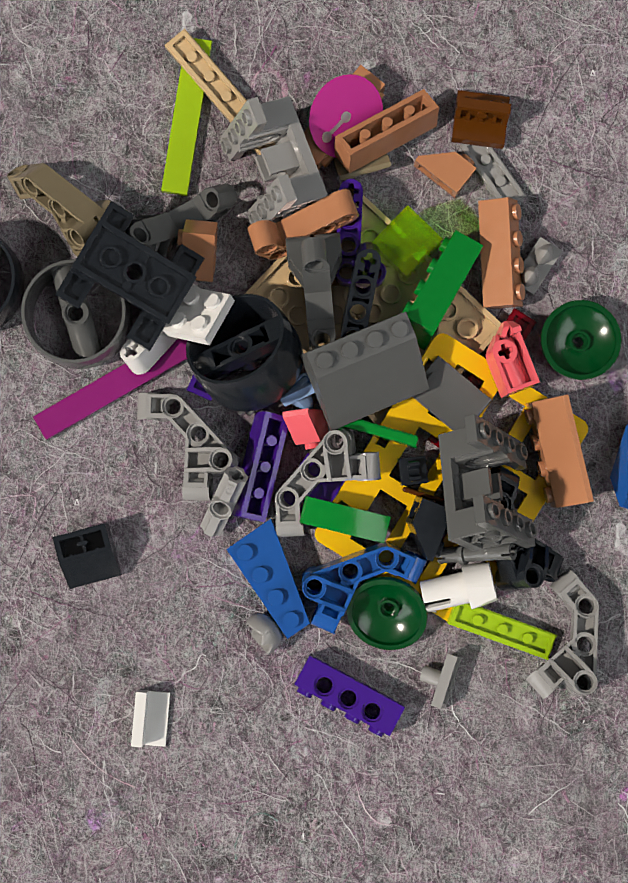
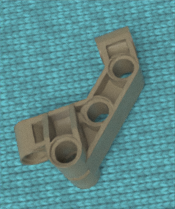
(69, 206)

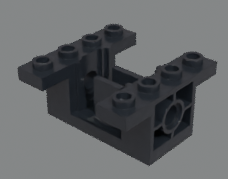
(105, 261)

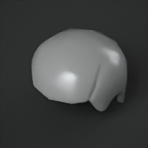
(265, 632)

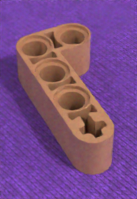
(318, 218)

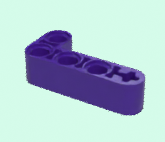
(353, 234)

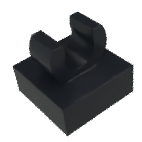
(412, 470)

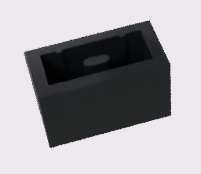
(427, 526)
(87, 555)

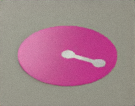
(341, 106)

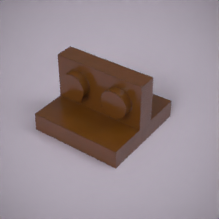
(480, 119)

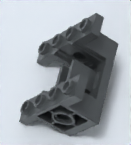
(474, 494)

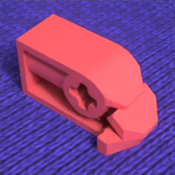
(515, 370)

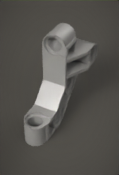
(202, 458)
(335, 465)
(569, 661)

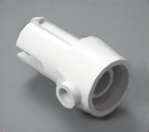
(471, 586)

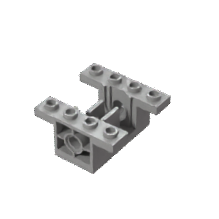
(288, 162)

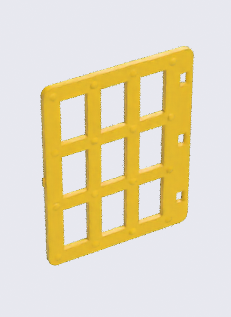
(408, 417)

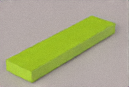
(503, 629)

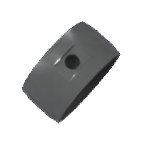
(82, 332)

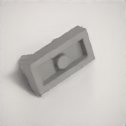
(538, 264)

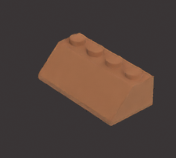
(558, 451)

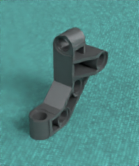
(161, 230)
(315, 266)

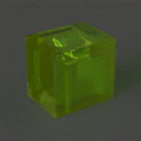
(407, 242)

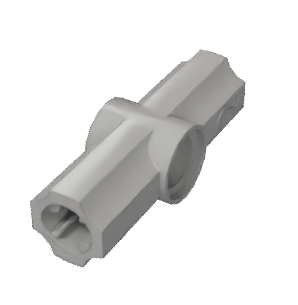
(224, 501)

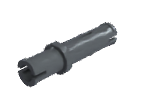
(464, 555)

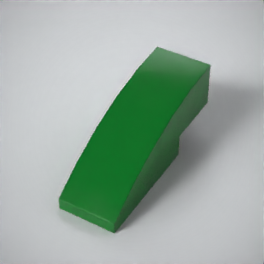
(344, 519)

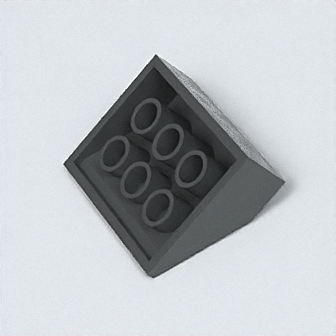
(366, 370)

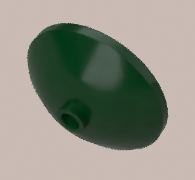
(594, 327)
(386, 625)

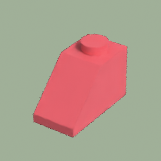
(306, 426)

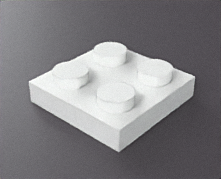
(199, 316)

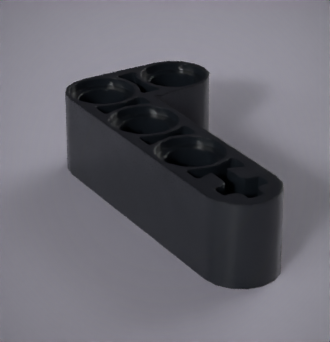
(359, 295)

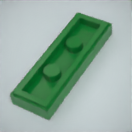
(384, 433)

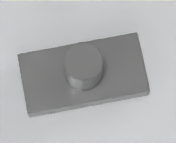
(442, 679)

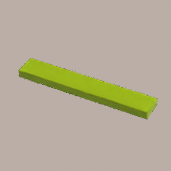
(184, 131)

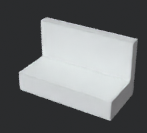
(150, 718)

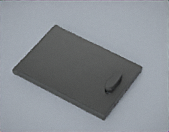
(451, 395)

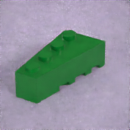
(441, 286)

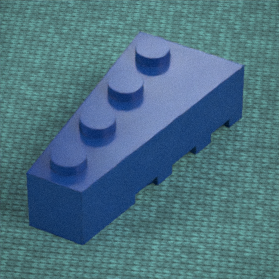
(269, 574)

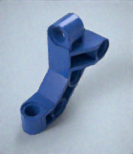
(337, 588)

